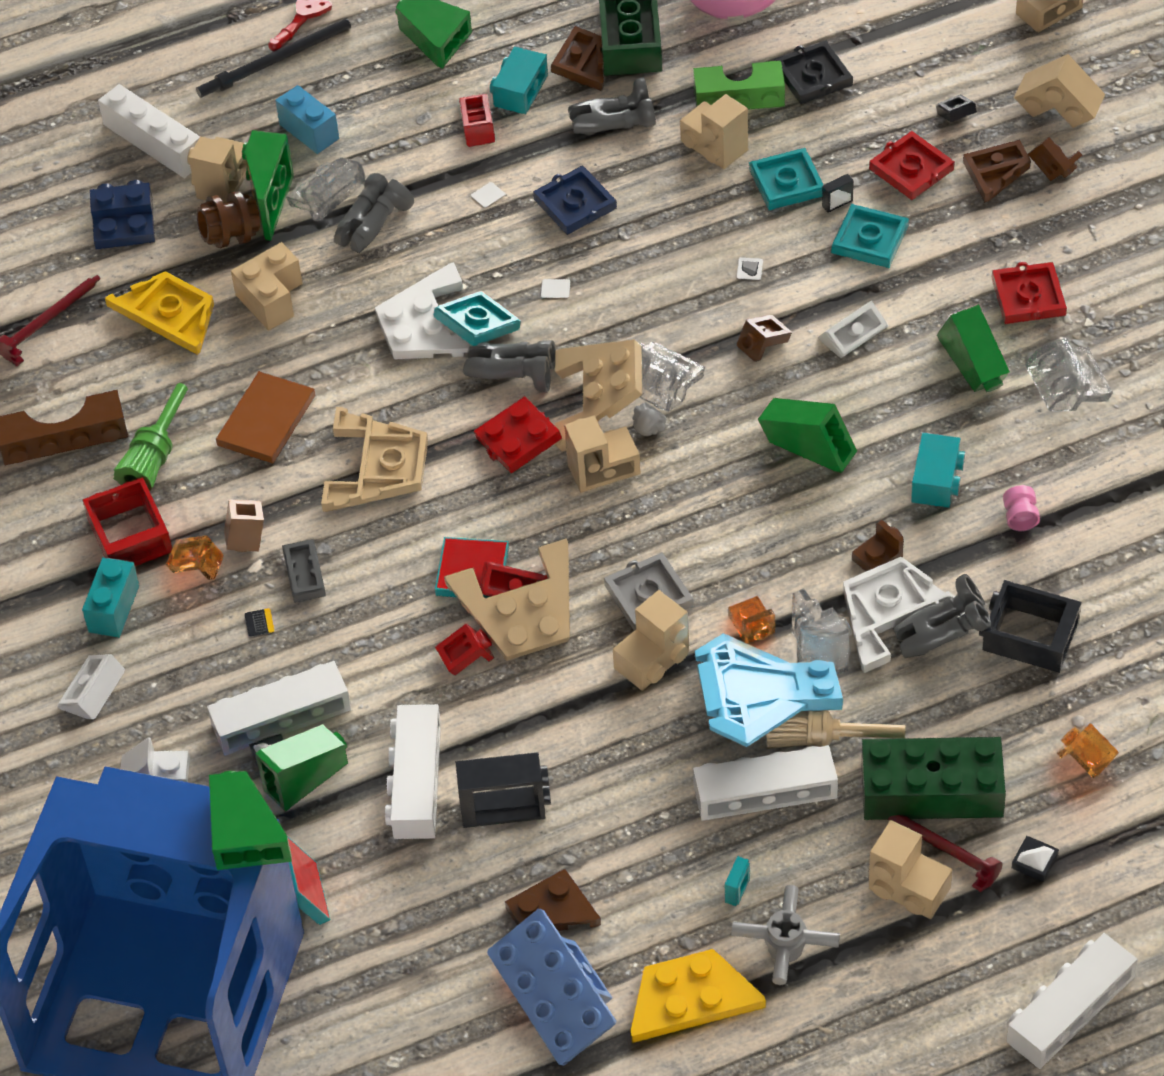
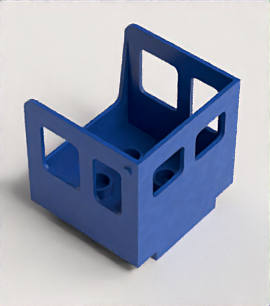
(145, 928)

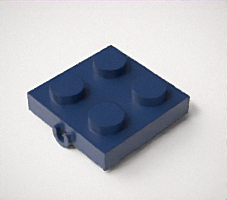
(574, 199)

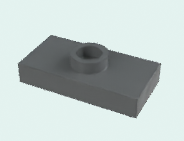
(303, 570)

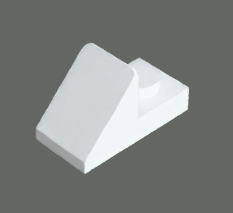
(157, 763)

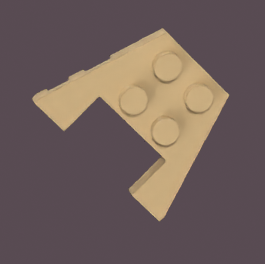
(609, 378)
(389, 463)
(524, 617)

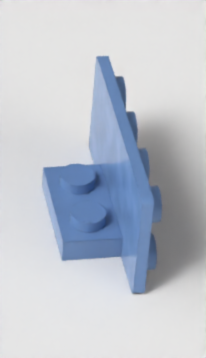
(553, 986)

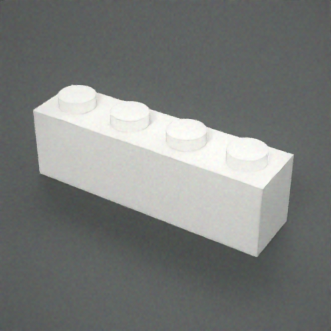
(148, 128)
(279, 707)
(415, 772)
(765, 782)
(1070, 1000)

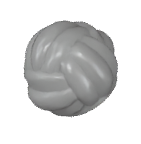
(648, 420)

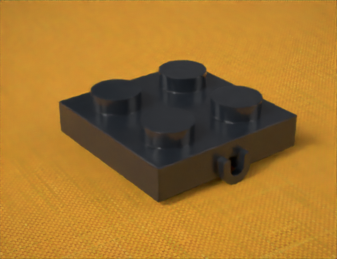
(814, 72)

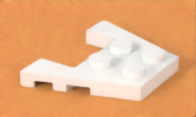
(410, 323)
(883, 600)

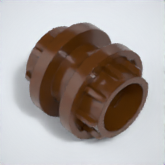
(228, 219)

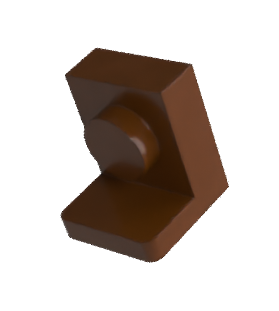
(1052, 160)
(762, 333)
(879, 549)

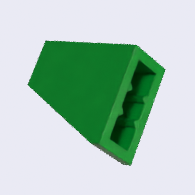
(434, 27)
(974, 349)
(809, 431)
(300, 764)
(243, 824)

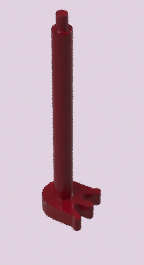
(9, 345)
(987, 869)

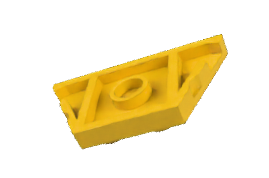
(168, 309)
(690, 994)

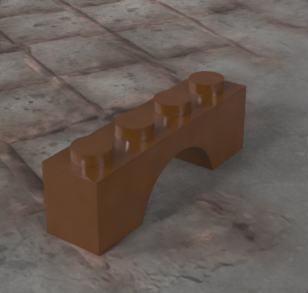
(96, 423)

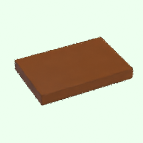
(265, 417)

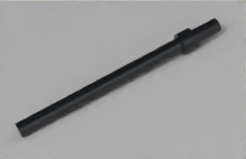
(226, 79)

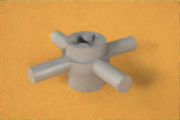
(785, 923)

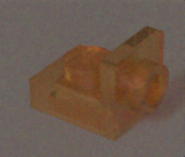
(195, 554)
(752, 619)
(1088, 749)

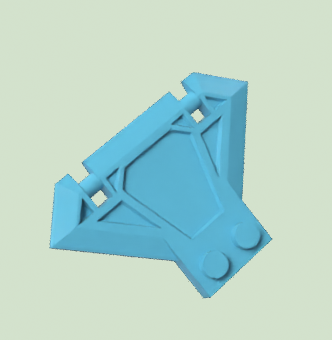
(758, 691)

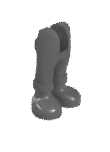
(614, 113)
(381, 199)
(512, 360)
(923, 631)

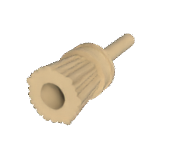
(819, 730)

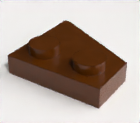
(581, 59)
(996, 167)
(558, 898)

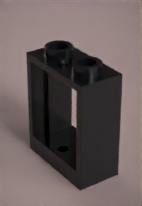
(1036, 603)
(506, 804)

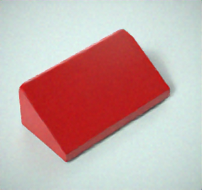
(501, 578)

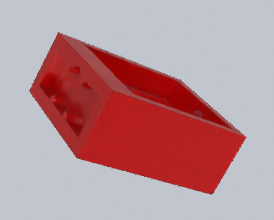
(139, 546)

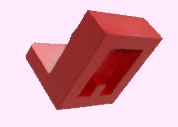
(464, 648)

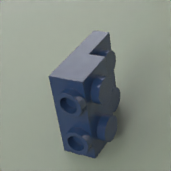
(122, 215)

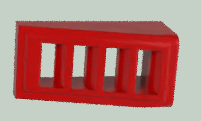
(478, 121)

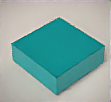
(737, 881)

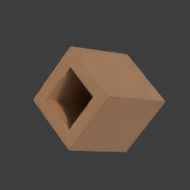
(243, 525)

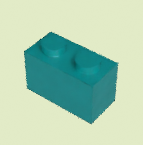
(519, 80)
(936, 470)
(110, 597)

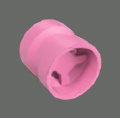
(1021, 508)

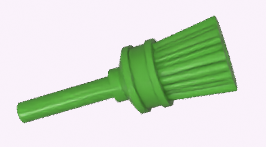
(150, 445)

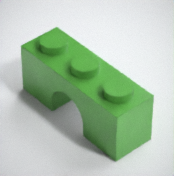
(761, 90)

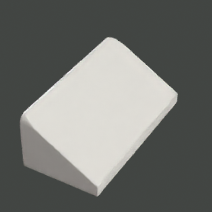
(854, 330)
(92, 686)

